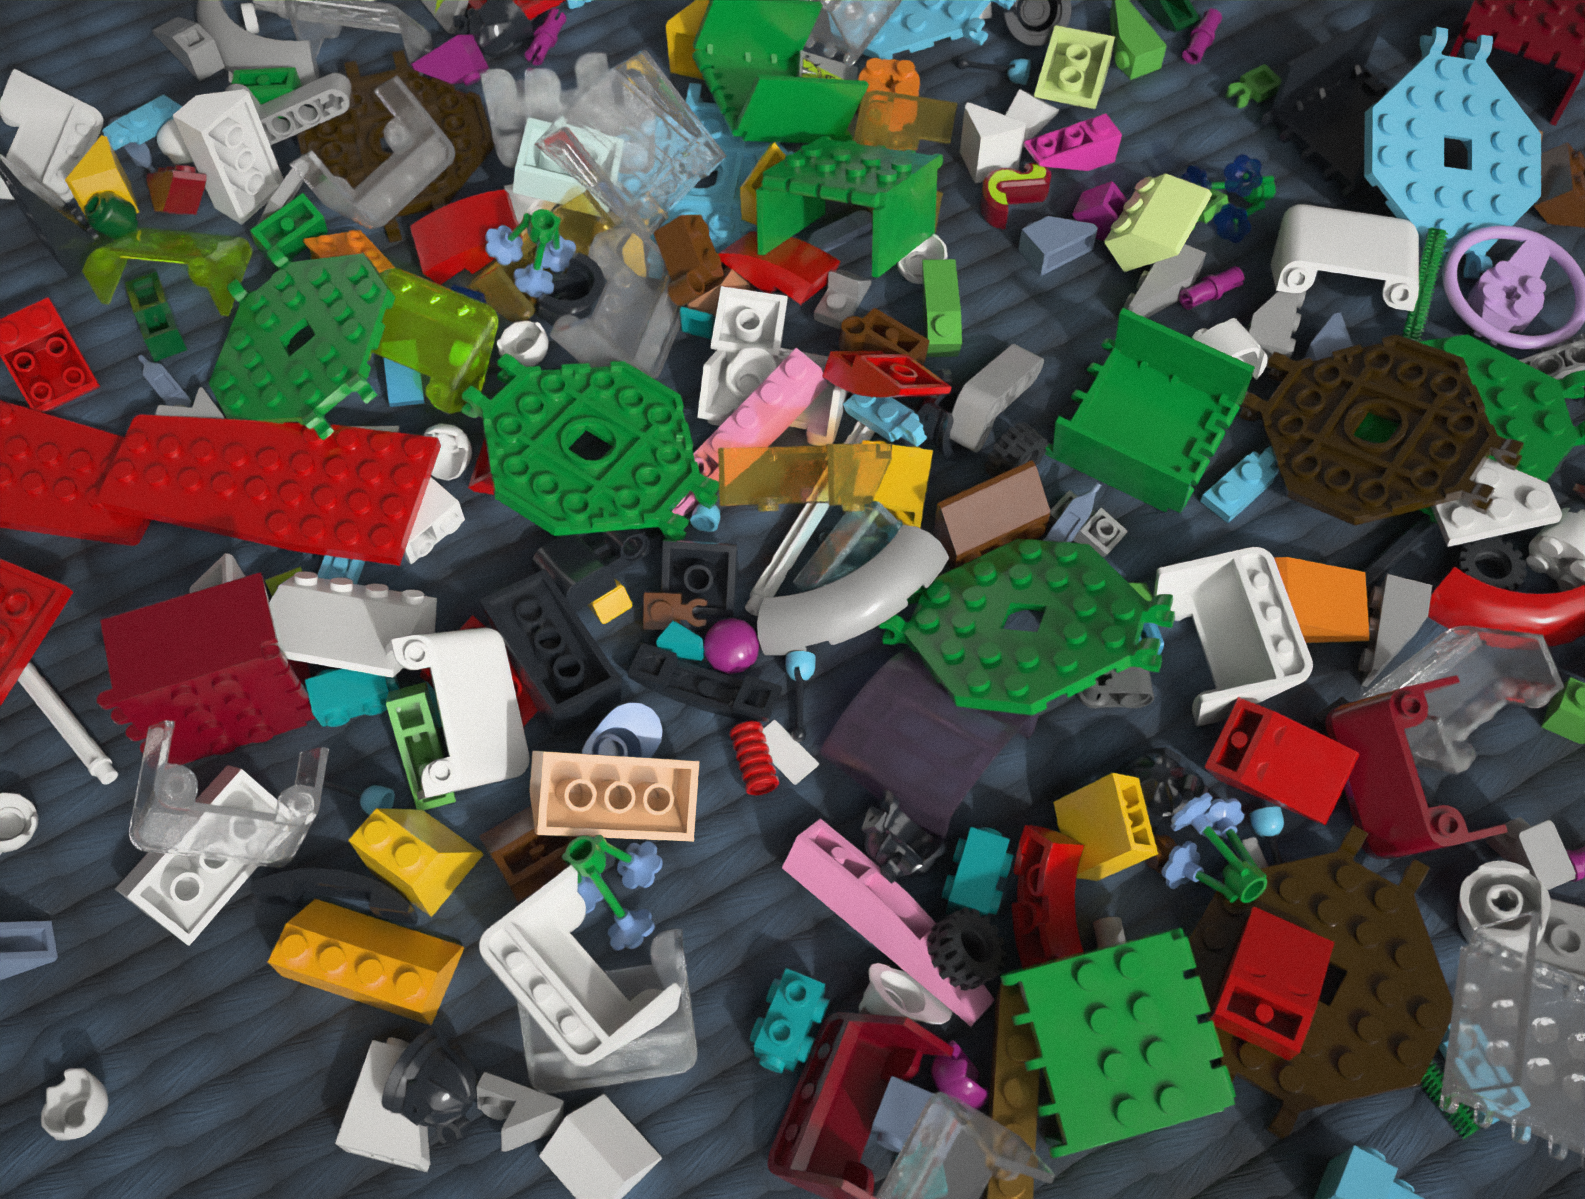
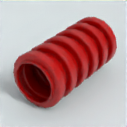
(754, 758)

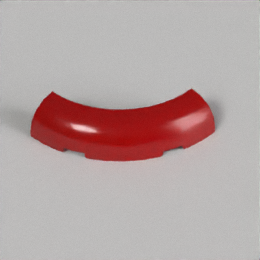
(1469, 602)
(1046, 896)

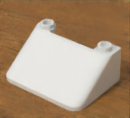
(51, 133)
(819, 418)
(1241, 625)
(474, 706)
(561, 981)

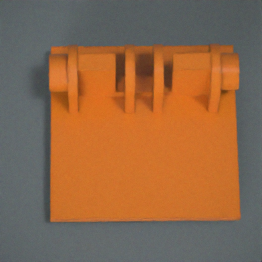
(347, 244)

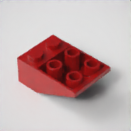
(44, 357)
(1281, 761)
(1272, 984)

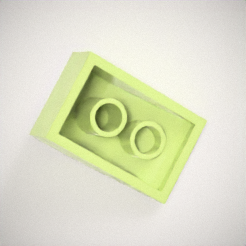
(1075, 67)

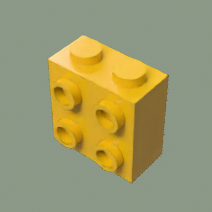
(905, 483)
(1110, 823)

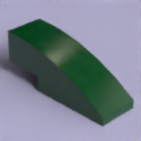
(1172, 13)
(155, 316)

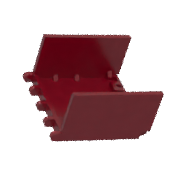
(1540, 29)
(206, 669)

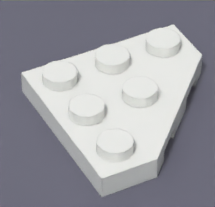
(1517, 505)

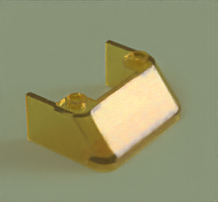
(902, 121)
(580, 222)
(802, 474)

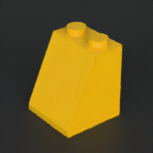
(680, 37)
(414, 855)

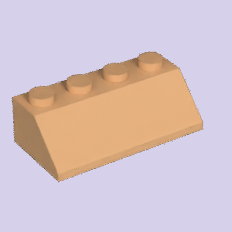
(613, 796)

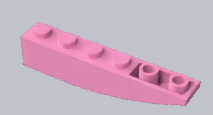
(761, 415)
(878, 911)

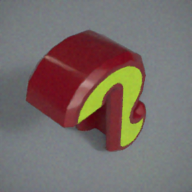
(1012, 187)

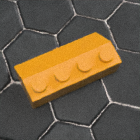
(366, 960)

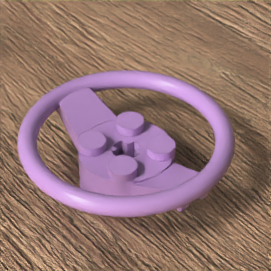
(1512, 291)

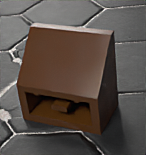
(1562, 187)
(524, 857)

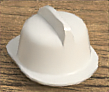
(898, 994)

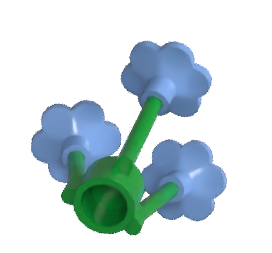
(551, 251)
(1212, 820)
(636, 866)

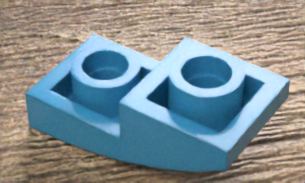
(403, 384)

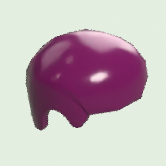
(731, 645)
(958, 1077)

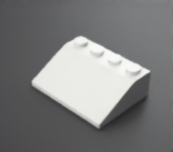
(347, 622)

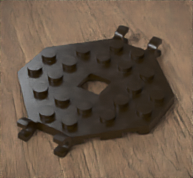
(352, 144)
(1424, 463)
(1392, 993)

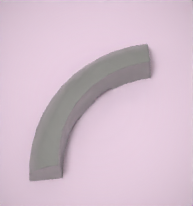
(249, 51)
(855, 601)

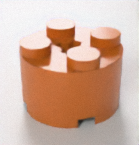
(890, 76)

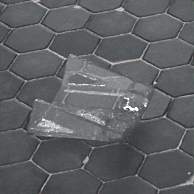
(633, 143)

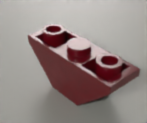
(176, 189)

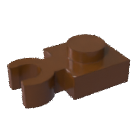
(665, 607)

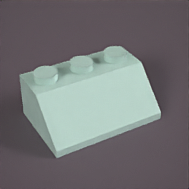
(539, 175)

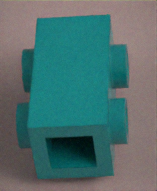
(346, 694)
(981, 863)
(783, 1034)

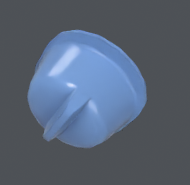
(626, 731)

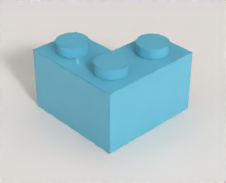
(1362, 1175)

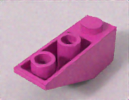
(1078, 145)

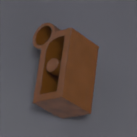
(688, 257)
(882, 334)

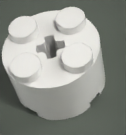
(1235, 341)
(1561, 550)
(1497, 886)

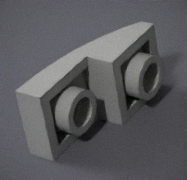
(1099, 531)

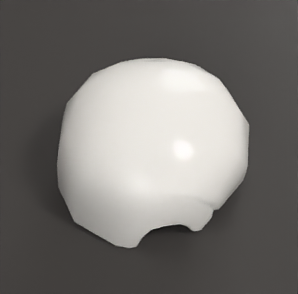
(172, 144)
(911, 265)
(524, 342)
(749, 371)
(454, 451)
(17, 821)
(74, 1105)

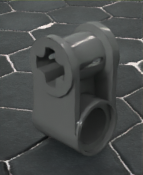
(1124, 689)

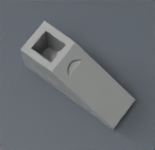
(191, 46)
(1165, 281)
(1275, 322)
(1397, 615)

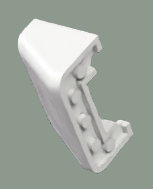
(1347, 244)

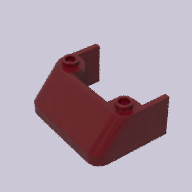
(1385, 782)
(840, 1098)

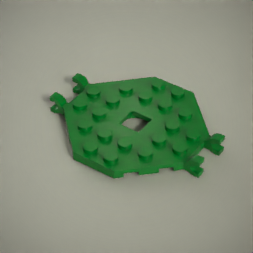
(343, 306)
(1517, 401)
(629, 487)
(1086, 627)

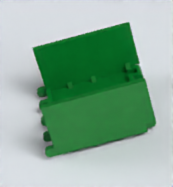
(751, 70)
(890, 180)
(1152, 413)
(1122, 1040)

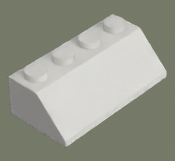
(231, 150)
(190, 891)

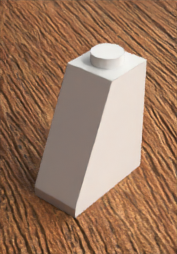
(372, 1129)

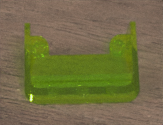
(210, 259)
(438, 336)

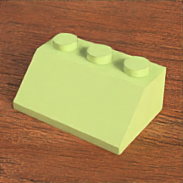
(1156, 221)

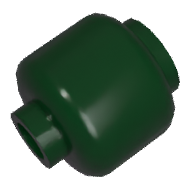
(111, 215)

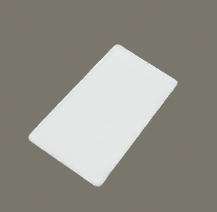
(788, 754)

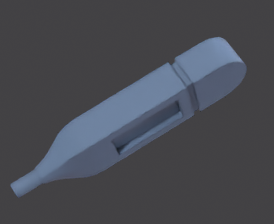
(138, 154)
(842, 231)
(164, 384)
(1073, 517)

